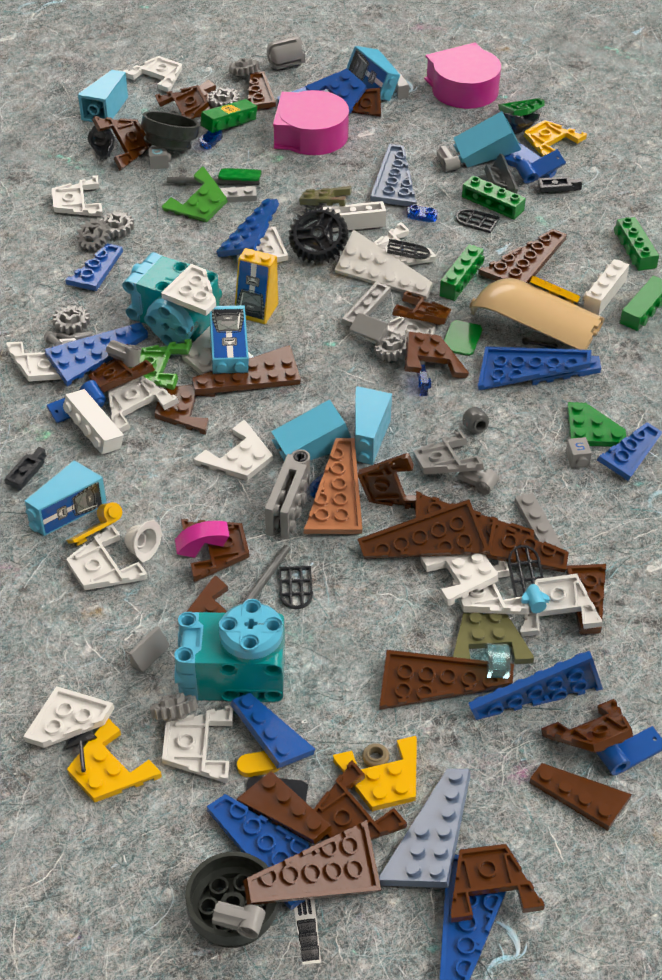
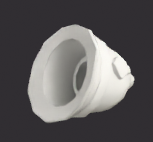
(143, 539)

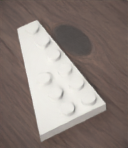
(371, 263)

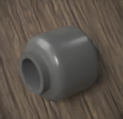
(475, 420)

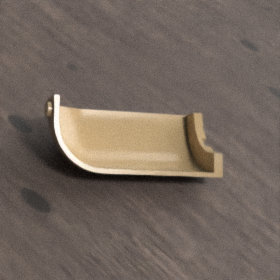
(540, 311)

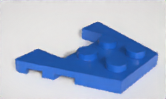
(342, 84)

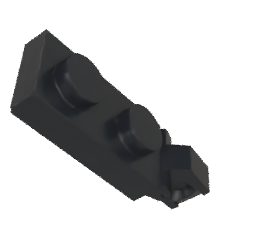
(559, 184)
(26, 469)

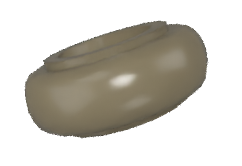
(375, 748)

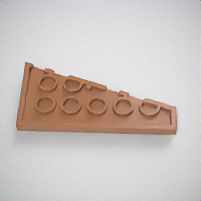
(337, 498)

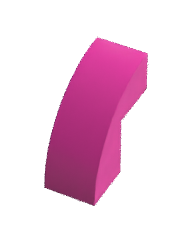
(193, 538)

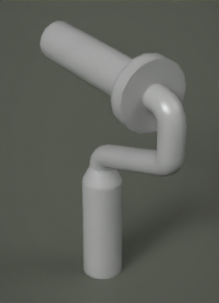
(50, 337)

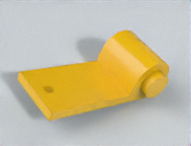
(107, 515)

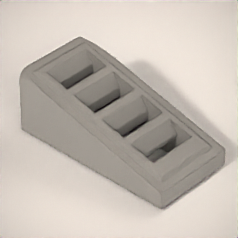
(402, 87)

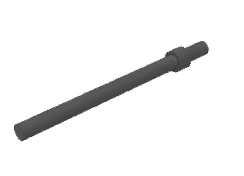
(182, 180)
(268, 573)

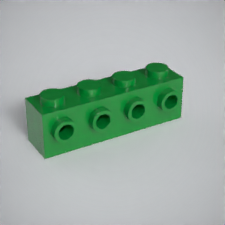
(493, 197)
(636, 243)
(461, 272)

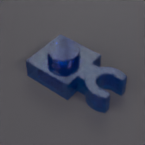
(424, 382)

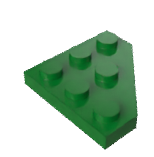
(522, 107)
(592, 424)

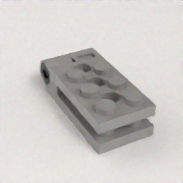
(288, 494)

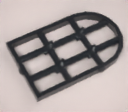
(478, 217)
(405, 252)
(529, 563)
(289, 581)

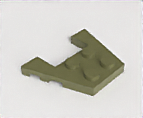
(325, 195)
(484, 628)

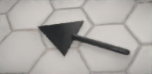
(79, 740)

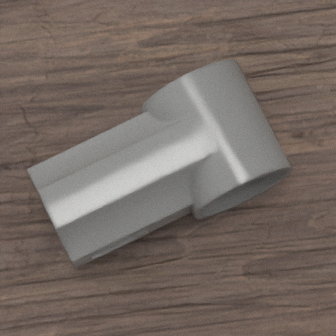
(448, 160)
(127, 353)
(481, 480)
(245, 919)

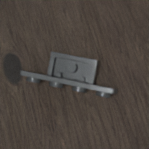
(500, 174)

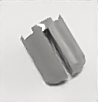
(285, 53)

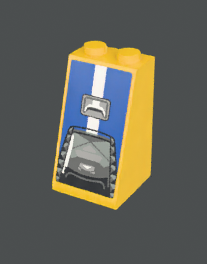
(257, 285)

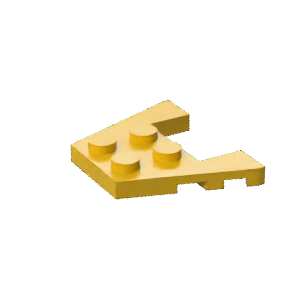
(547, 133)
(555, 290)
(103, 772)
(389, 782)

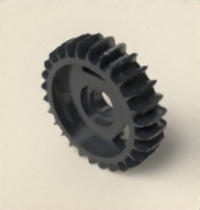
(324, 244)

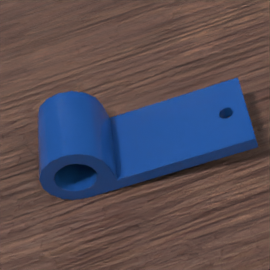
(533, 171)
(91, 388)
(632, 751)

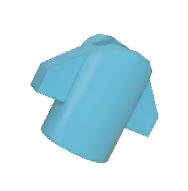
(535, 598)

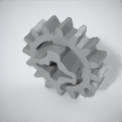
(244, 67)
(222, 97)
(119, 223)
(93, 234)
(71, 319)
(391, 347)
(173, 707)

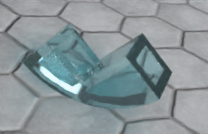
(497, 660)

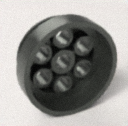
(169, 130)
(226, 872)

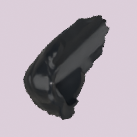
(521, 123)
(101, 142)

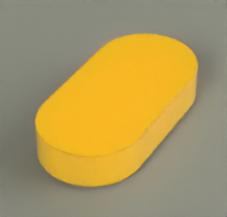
(255, 764)

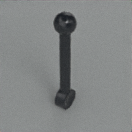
(525, 341)

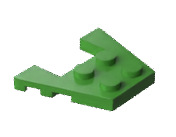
(203, 202)
(159, 357)

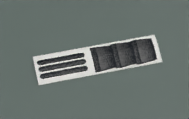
(307, 932)

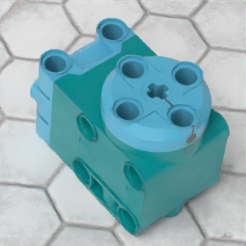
(164, 317)
(231, 653)

